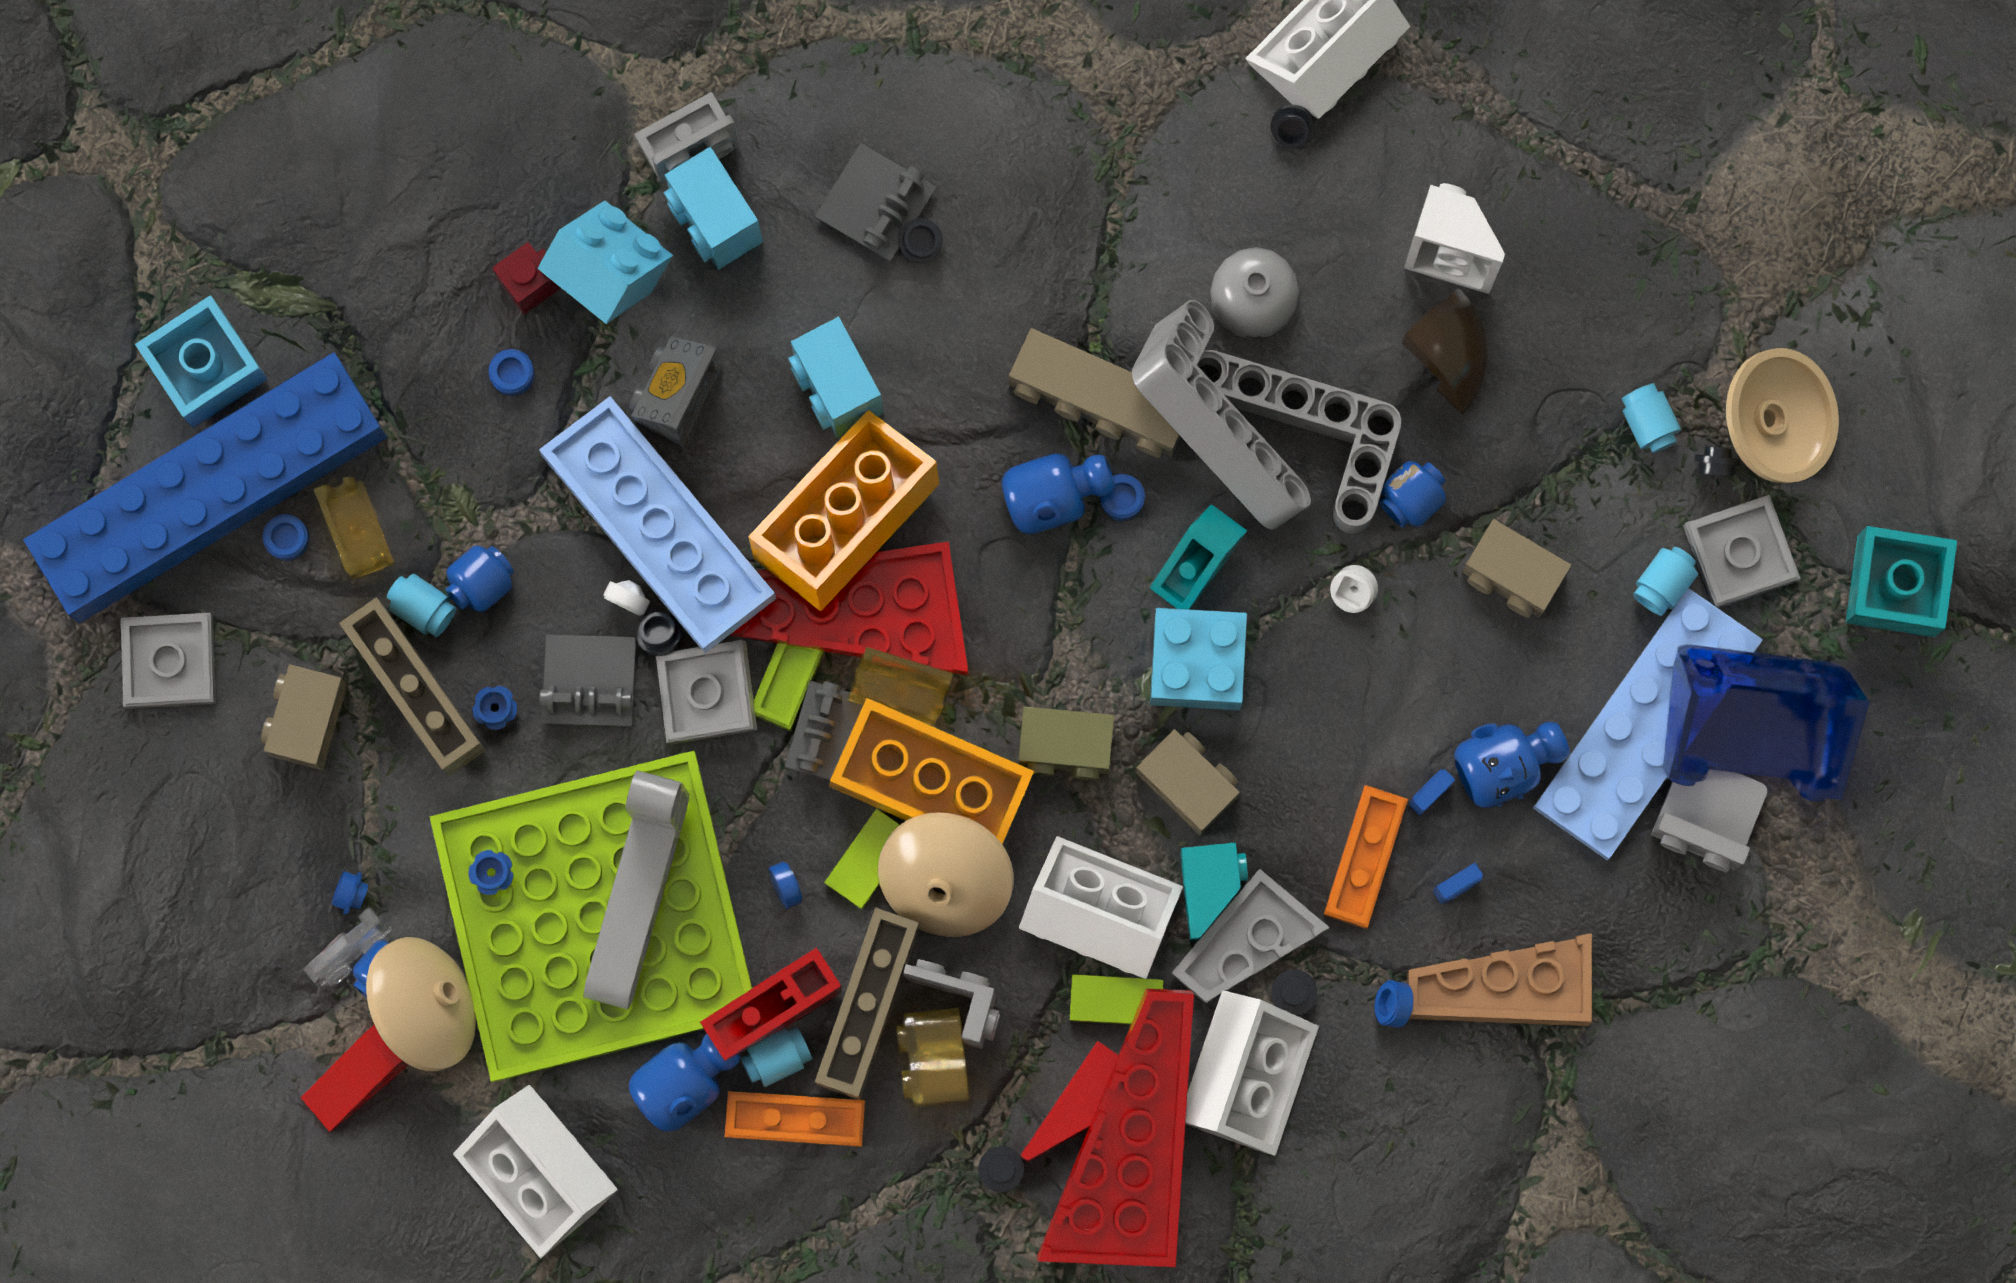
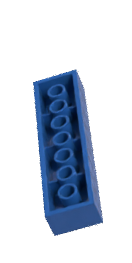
(205, 488)

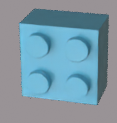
(714, 208)
(605, 261)
(201, 361)
(836, 375)
(1198, 659)

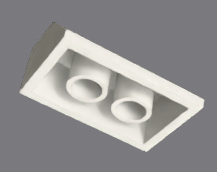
(1326, 49)
(1455, 241)
(1100, 907)
(1249, 1072)
(534, 1170)

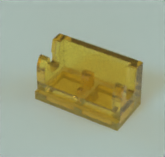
(354, 527)
(900, 685)

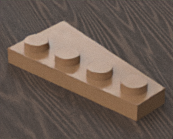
(1519, 986)

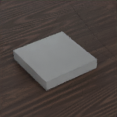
(1741, 552)
(168, 660)
(706, 692)

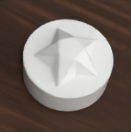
(1354, 588)
(628, 596)

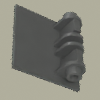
(875, 201)
(588, 680)
(822, 730)

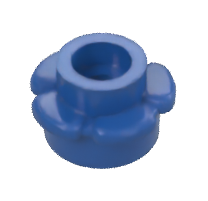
(489, 696)
(483, 862)
(349, 892)

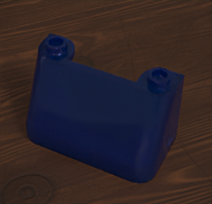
(1763, 719)

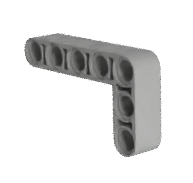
(1313, 418)
(1210, 422)
(657, 819)

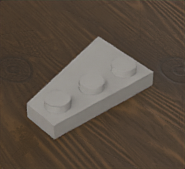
(1247, 937)

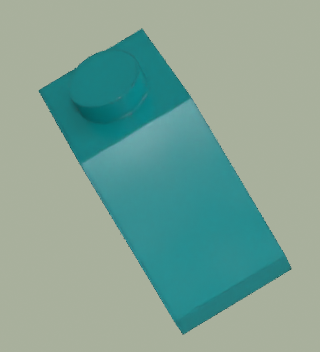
(1198, 558)
(1210, 883)

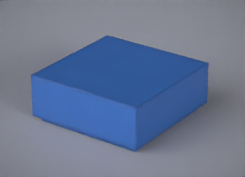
(1431, 792)
(1458, 884)

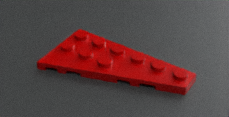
(893, 604)
(1129, 1170)

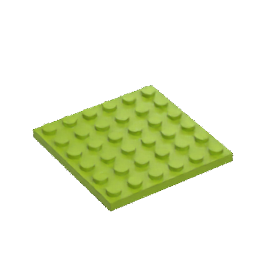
(537, 938)

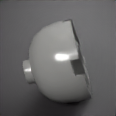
(1254, 293)

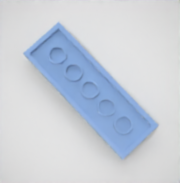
(657, 524)
(1622, 752)

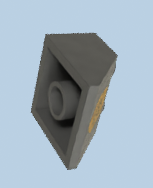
(676, 390)

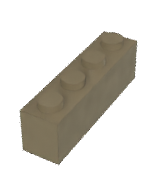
(1091, 390)
(412, 687)
(867, 1003)

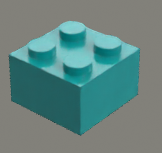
(1901, 581)

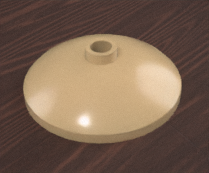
(1782, 415)
(950, 855)
(421, 1004)

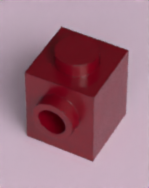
(523, 280)

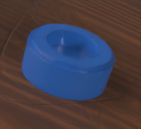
(511, 372)
(1125, 500)
(286, 537)
(785, 884)
(1394, 1004)

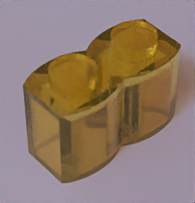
(935, 1058)

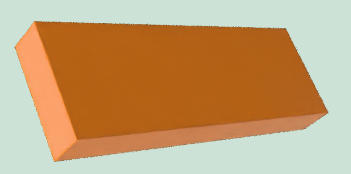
(1365, 857)
(795, 1119)

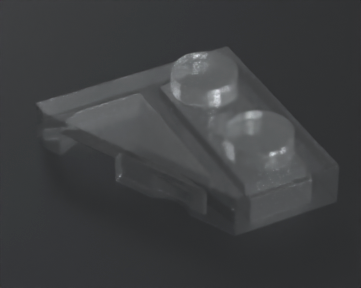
(334, 961)

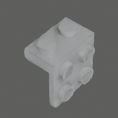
(687, 134)
(1711, 818)
(981, 1018)

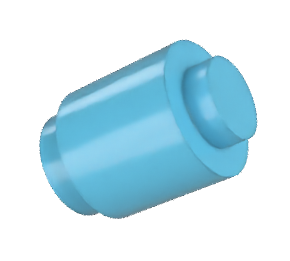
(1651, 418)
(1665, 580)
(420, 605)
(776, 1057)

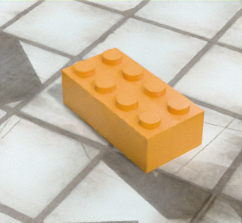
(844, 510)
(923, 770)

